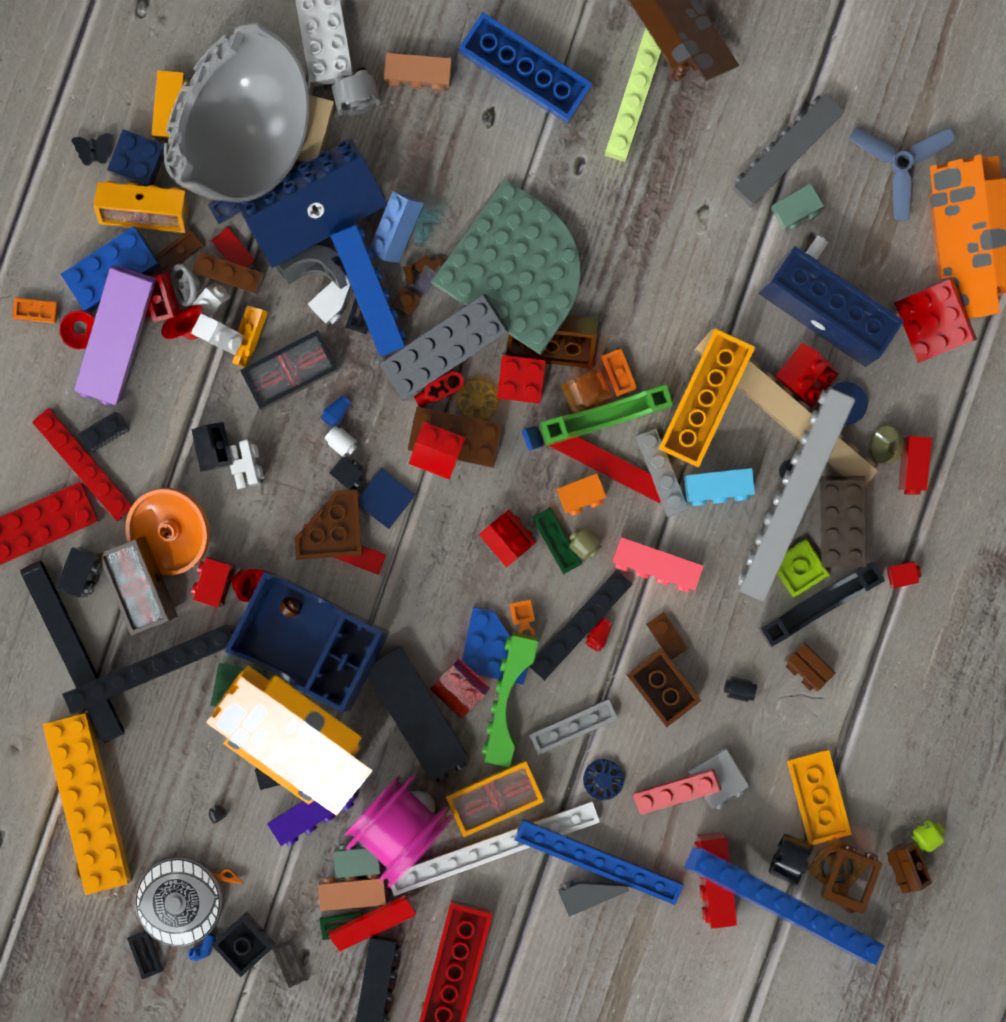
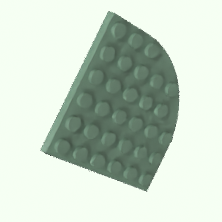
(522, 263)

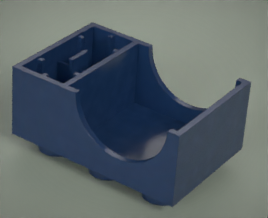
(319, 651)

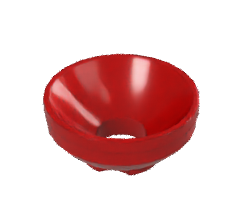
(69, 335)

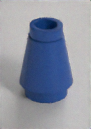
(335, 412)

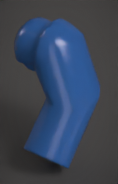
(203, 950)

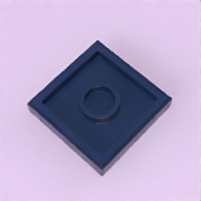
(385, 498)

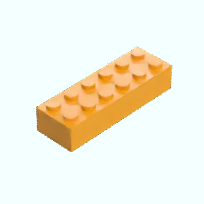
(706, 397)

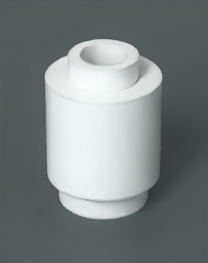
(341, 441)

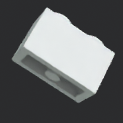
(217, 334)

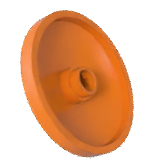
(173, 527)

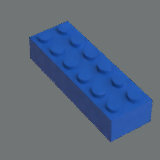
(525, 68)

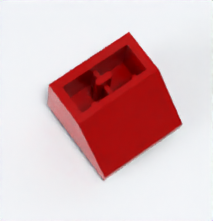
(807, 374)

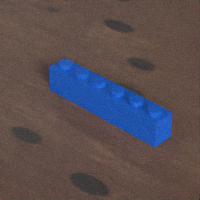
(367, 289)

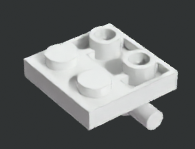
(247, 464)

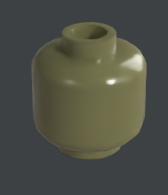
(585, 543)

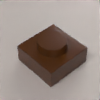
(406, 301)

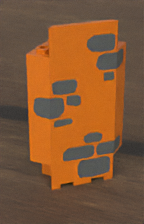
(971, 230)

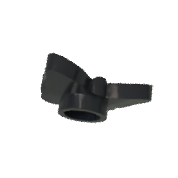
(85, 147)

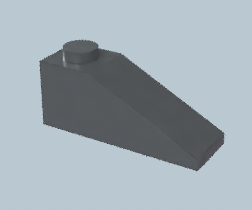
(586, 894)

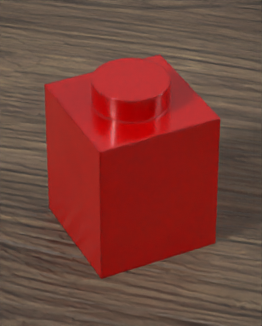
(903, 574)

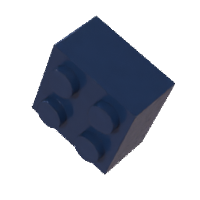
(136, 158)

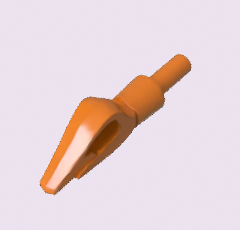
(221, 877)

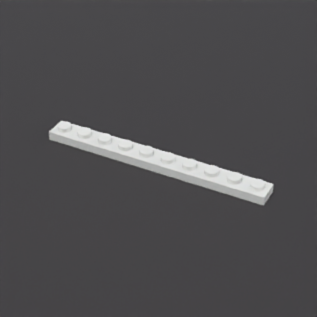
(490, 849)

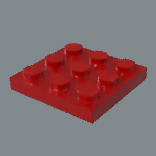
(935, 320)

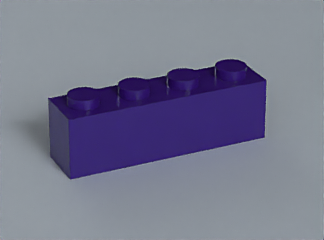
(302, 819)

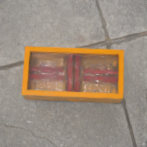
(141, 206)
(494, 798)

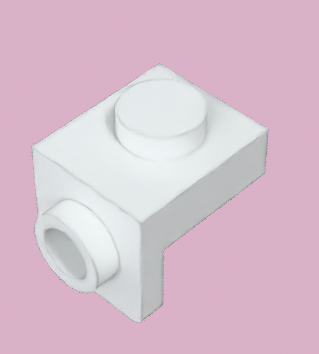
(212, 299)

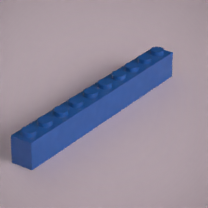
(784, 905)

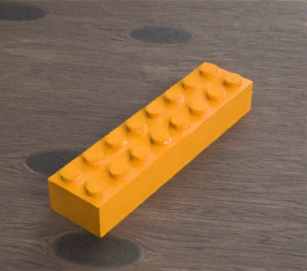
(87, 803)

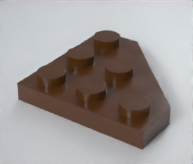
(332, 530)

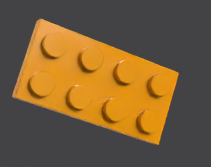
(818, 797)

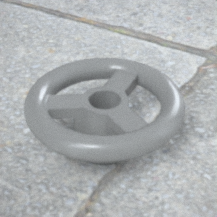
(188, 284)

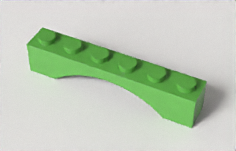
(605, 416)
(520, 656)

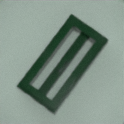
(334, 918)

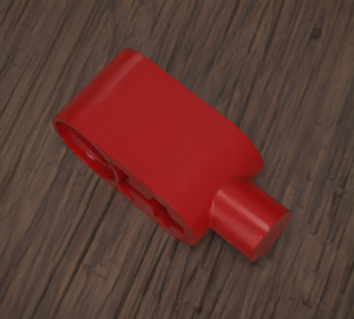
(423, 398)

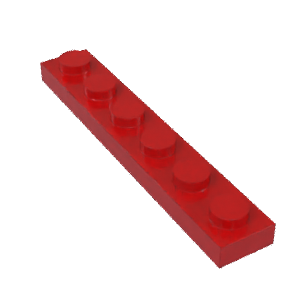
(82, 464)

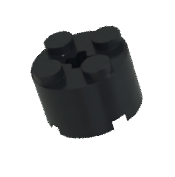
(790, 859)

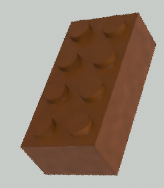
(479, 435)

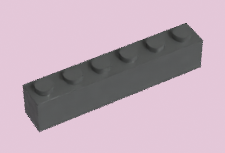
(788, 150)

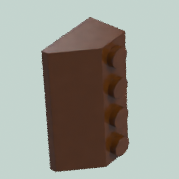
(570, 346)

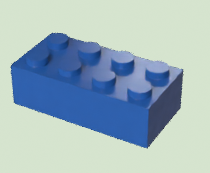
(90, 274)

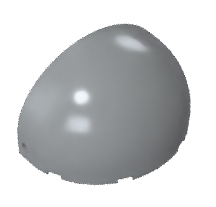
(239, 118)

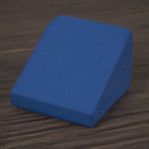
(532, 438)

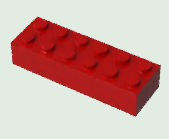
(456, 963)

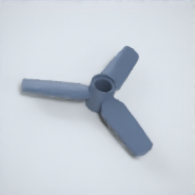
(902, 179)

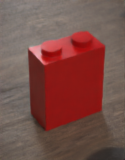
(915, 465)

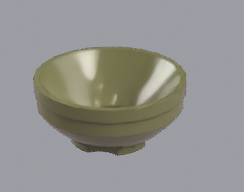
(883, 442)

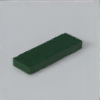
(556, 540)

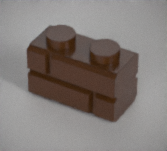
(809, 667)
(909, 867)

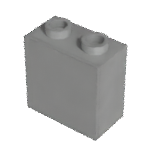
(728, 774)

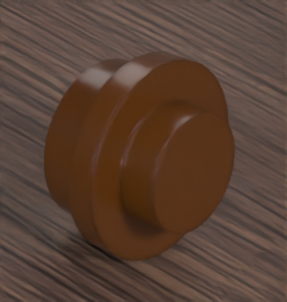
(290, 607)

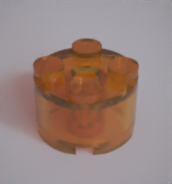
(585, 391)

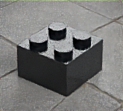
(79, 572)
(243, 944)

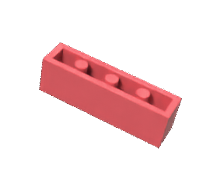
(657, 564)

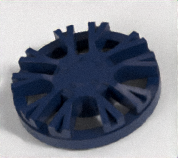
(603, 779)

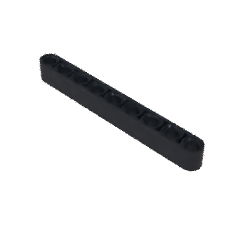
(69, 646)

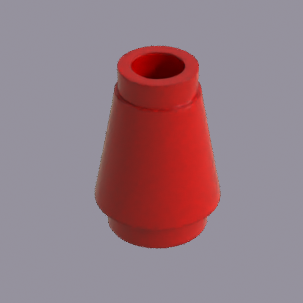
(599, 635)

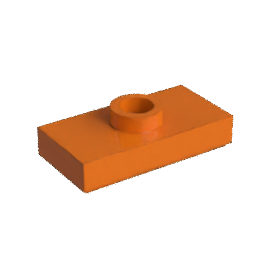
(35, 310)

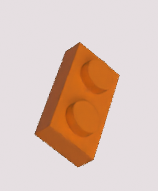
(619, 372)

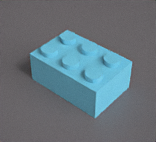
(719, 486)

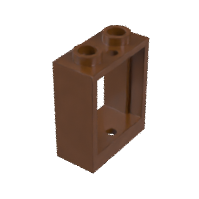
(844, 900)

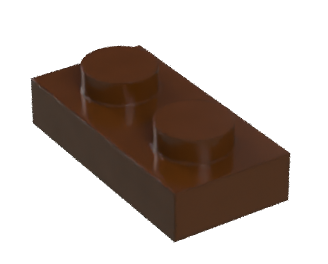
(667, 636)

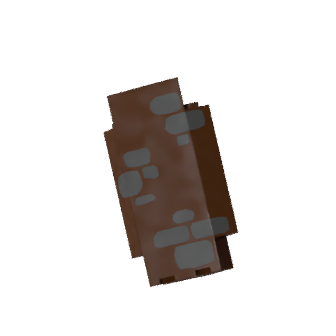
(685, 37)

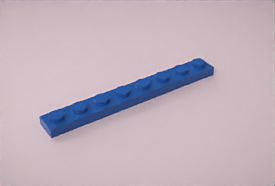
(598, 861)

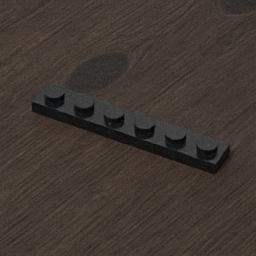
(580, 624)

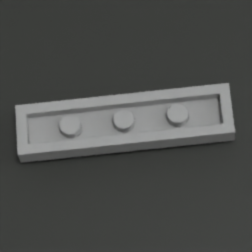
(661, 473)
(573, 726)

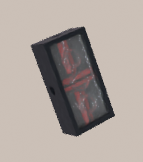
(289, 370)

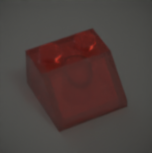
(460, 688)

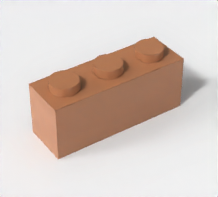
(417, 71)
(351, 892)

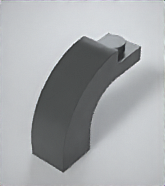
(314, 260)

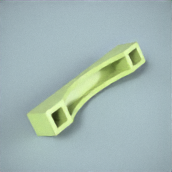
(633, 99)

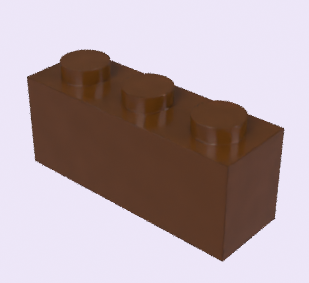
(229, 272)

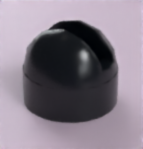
(218, 814)

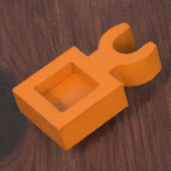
(522, 614)

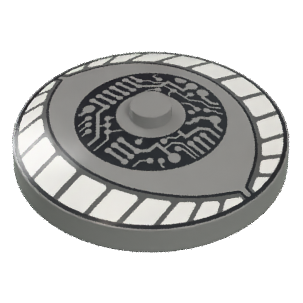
(179, 901)

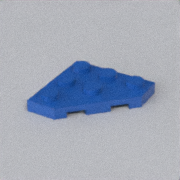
(486, 645)

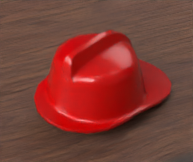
(182, 324)
(245, 583)

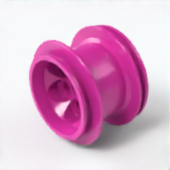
(397, 829)

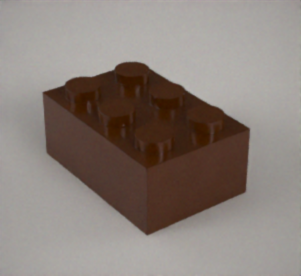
(663, 687)

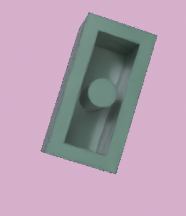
(797, 207)
(355, 862)

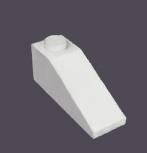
(330, 302)

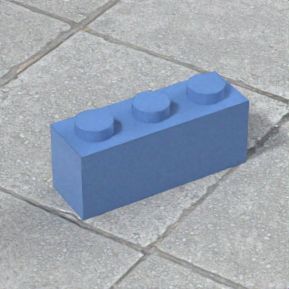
(396, 227)

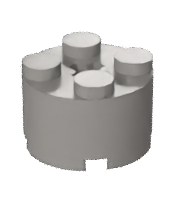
(355, 93)

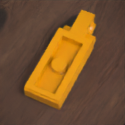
(251, 329)

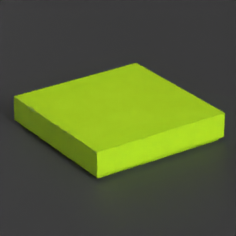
(801, 568)

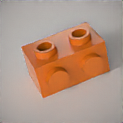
(580, 494)

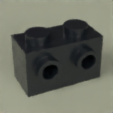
(212, 446)

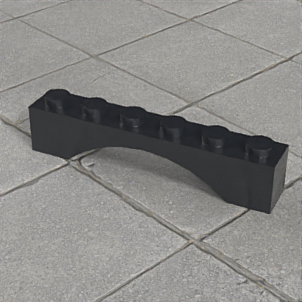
(821, 603)

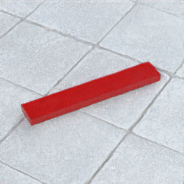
(609, 466)

